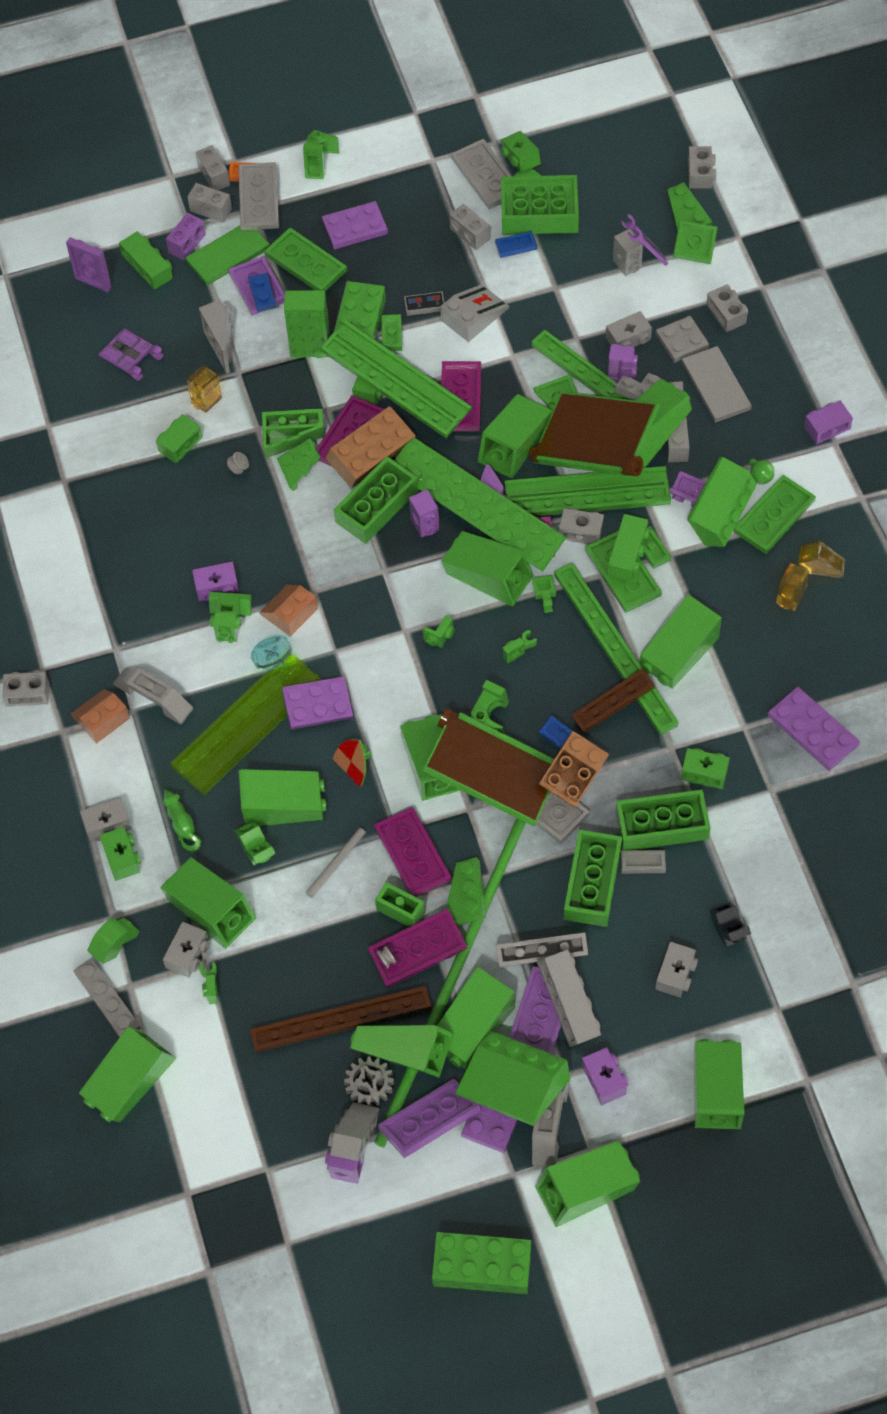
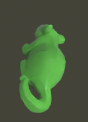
(181, 821)

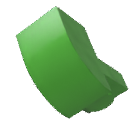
(254, 843)
(110, 938)

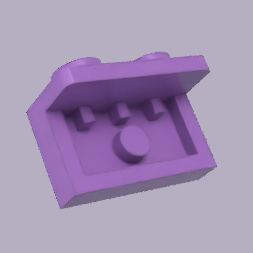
(687, 488)

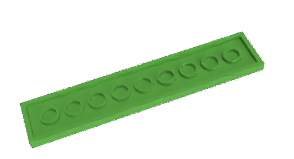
(480, 504)

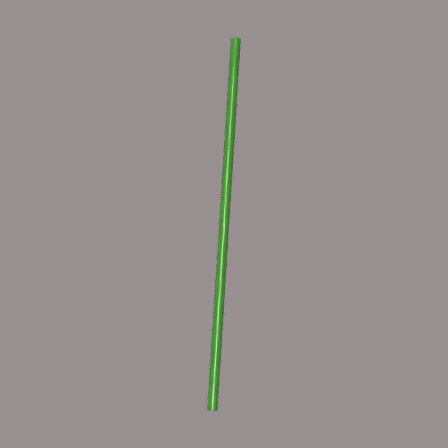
(457, 967)

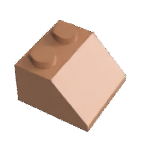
(290, 608)
(101, 715)

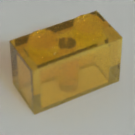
(204, 389)
(792, 587)

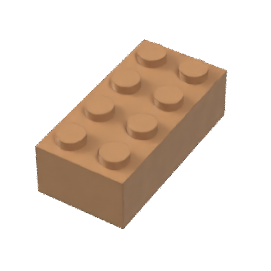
(369, 445)

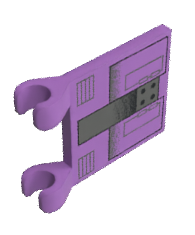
(641, 237)
(127, 351)

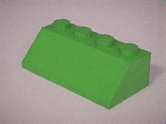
(721, 502)

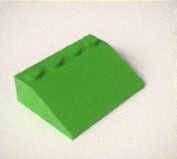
(539, 204)
(513, 1078)

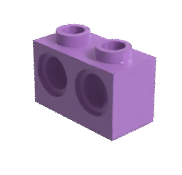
(185, 236)

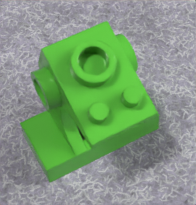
(314, 148)
(226, 610)
(491, 698)

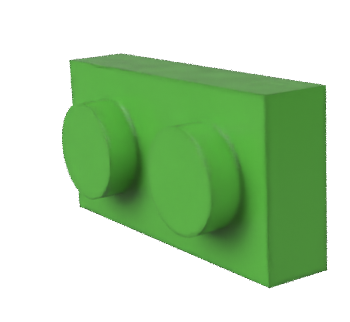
(392, 332)
(655, 551)

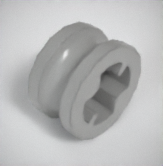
(386, 957)

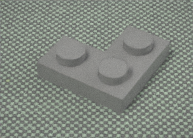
(633, 389)

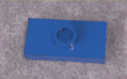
(515, 244)
(555, 732)

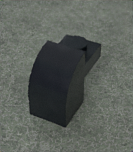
(729, 924)

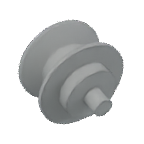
(238, 463)

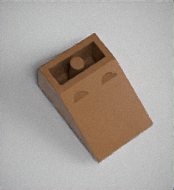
(573, 769)

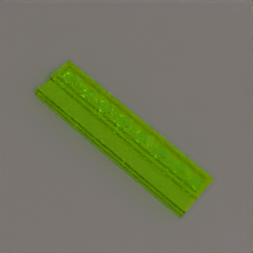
(240, 726)

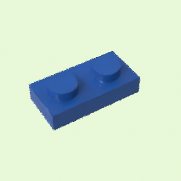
(262, 292)

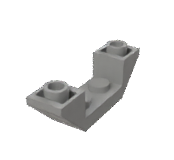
(156, 690)
(545, 1132)

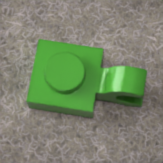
(544, 589)
(516, 648)
(210, 987)

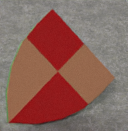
(352, 758)

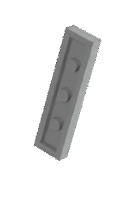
(105, 997)

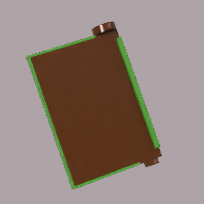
(596, 434)
(489, 766)

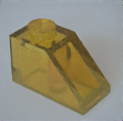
(821, 560)

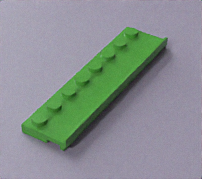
(396, 379)
(589, 492)

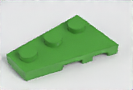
(686, 206)
(551, 390)
(466, 893)

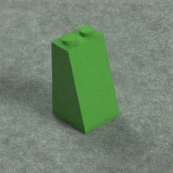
(672, 411)
(512, 434)
(488, 567)
(681, 642)
(419, 740)
(281, 796)
(209, 902)
(474, 1013)
(413, 1046)
(126, 1074)
(718, 1084)
(586, 1182)

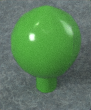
(761, 471)

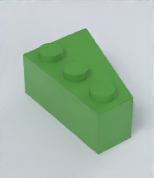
(290, 428)

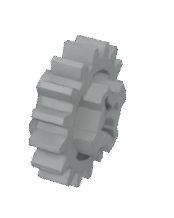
(376, 1077)

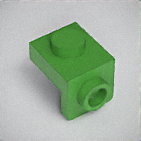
(443, 632)

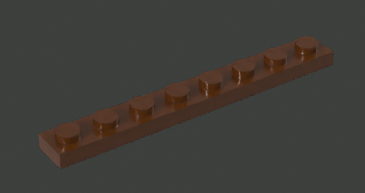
(340, 1019)

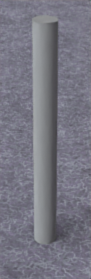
(313, 889)

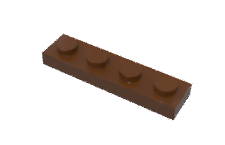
(613, 701)

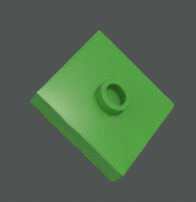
(695, 242)

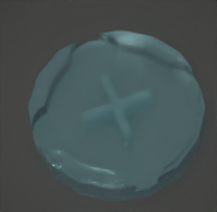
(271, 652)

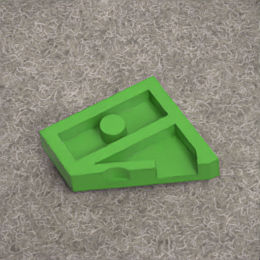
(298, 462)

